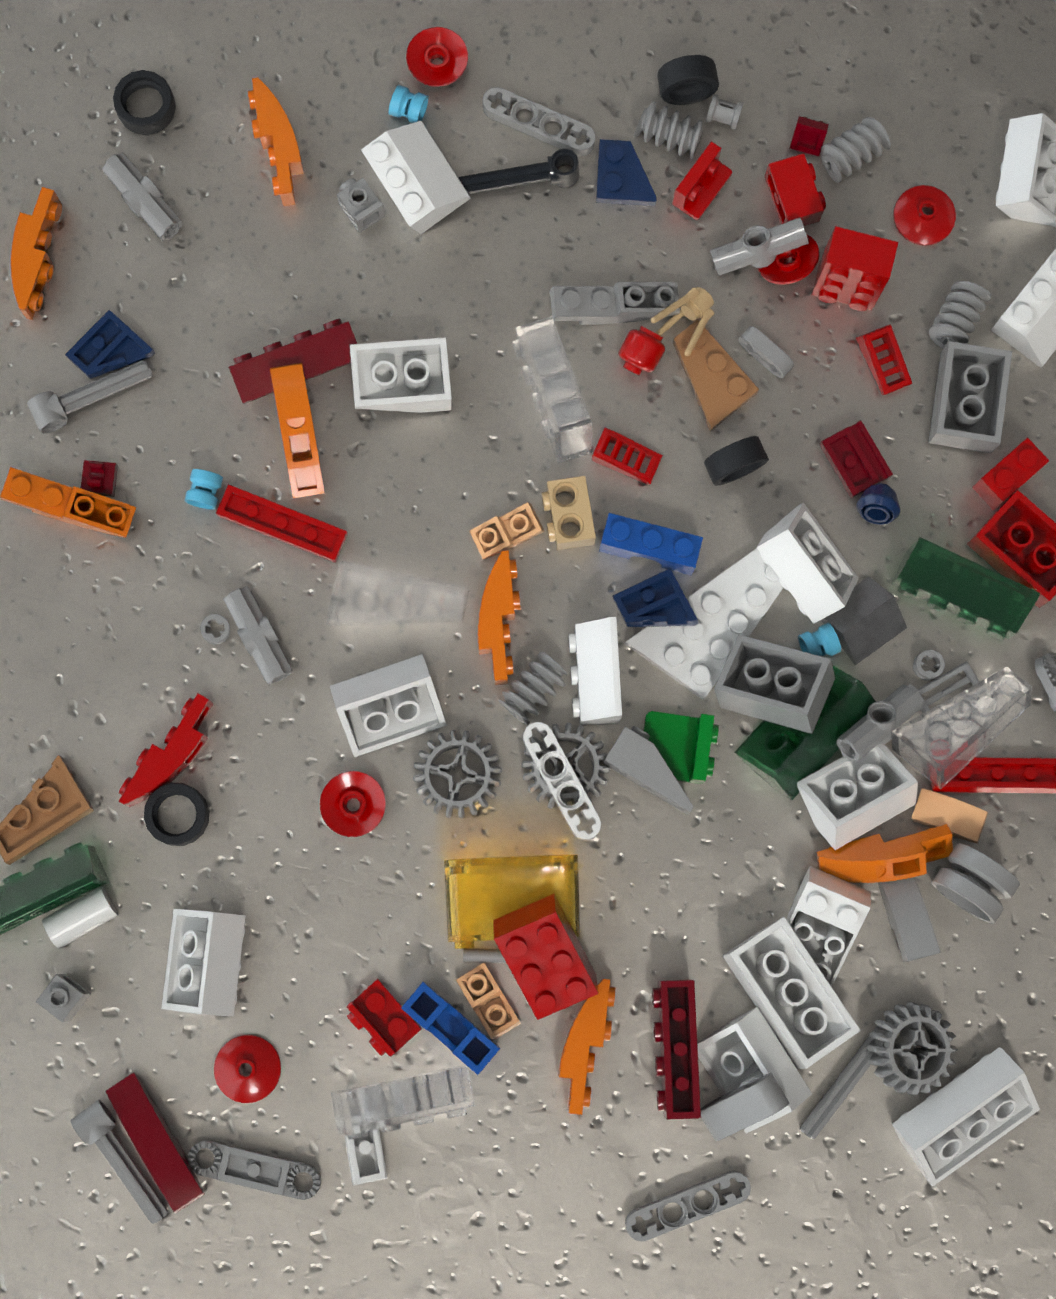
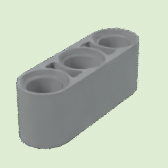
(744, 1107)

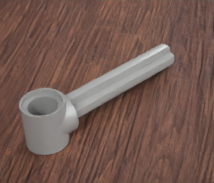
(51, 411)
(96, 1126)

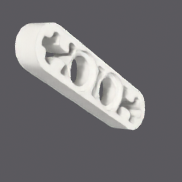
(557, 783)

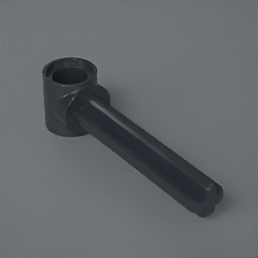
(526, 174)

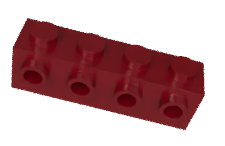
(316, 352)
(679, 1049)

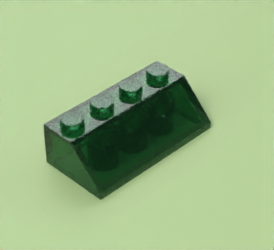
(964, 589)
(789, 755)
(49, 885)

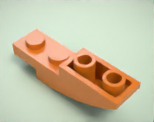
(278, 137)
(29, 261)
(297, 430)
(67, 503)
(497, 606)
(880, 861)
(587, 1030)

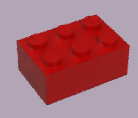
(854, 269)
(1020, 545)
(545, 956)

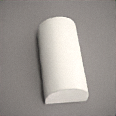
(79, 917)
(366, 1158)

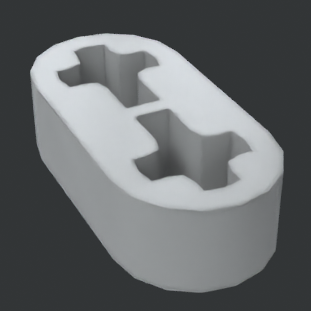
(766, 352)

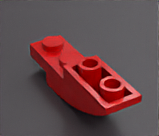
(162, 766)

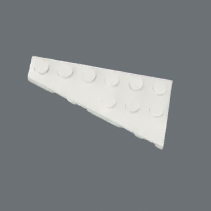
(724, 608)

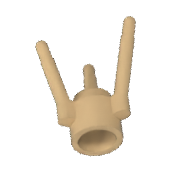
(695, 305)

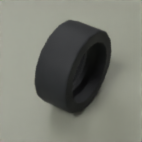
(688, 79)
(140, 80)
(736, 460)
(151, 814)

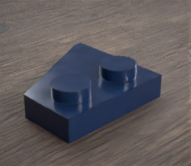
(622, 176)
(108, 347)
(655, 603)

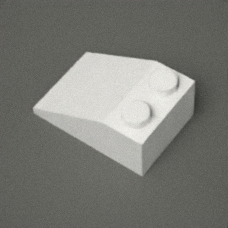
(401, 375)

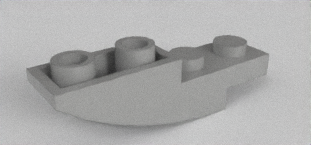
(612, 304)

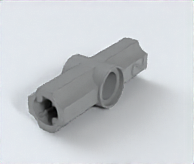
(142, 196)
(759, 246)
(258, 635)
(879, 722)

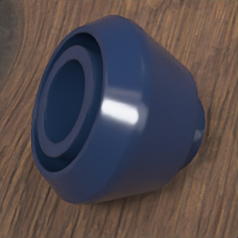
(879, 504)

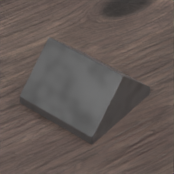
(866, 620)

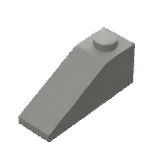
(643, 764)

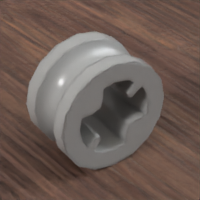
(210, 637)
(928, 655)

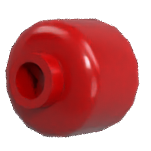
(641, 350)

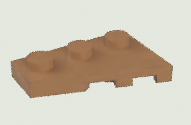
(715, 377)
(45, 812)

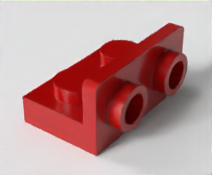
(702, 183)
(382, 1018)

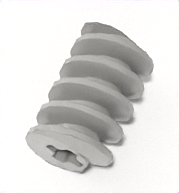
(670, 130)
(853, 146)
(958, 313)
(533, 688)

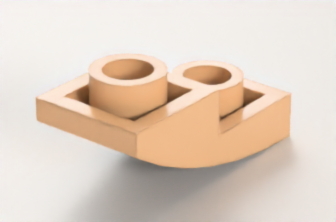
(506, 531)
(938, 809)
(488, 1001)

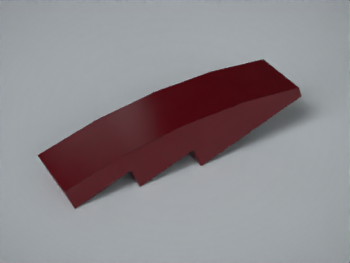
(155, 1142)

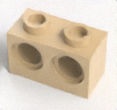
(576, 512)

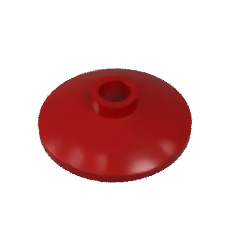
(437, 44)
(916, 225)
(793, 264)
(335, 804)
(264, 1064)

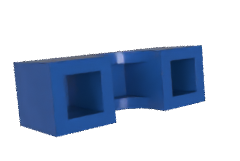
(669, 547)
(450, 1027)

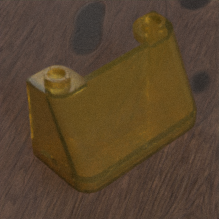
(492, 887)

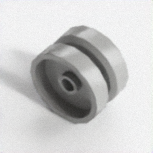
(975, 883)

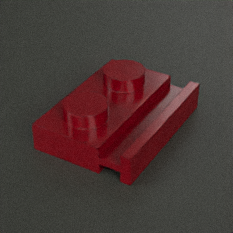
(855, 459)

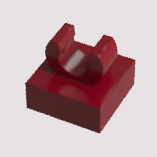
(809, 136)
(99, 477)

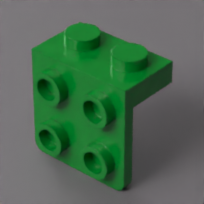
(684, 743)

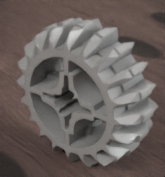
(583, 745)
(463, 747)
(916, 1074)

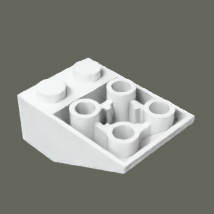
(828, 918)

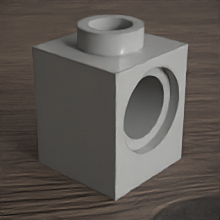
(63, 997)

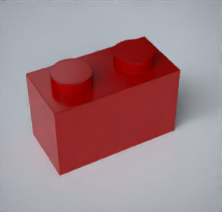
(794, 190)
(1010, 474)

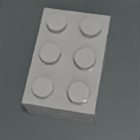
(970, 397)
(775, 683)

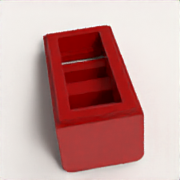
(895, 355)
(631, 446)

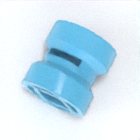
(408, 104)
(203, 489)
(820, 642)

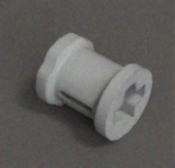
(724, 111)

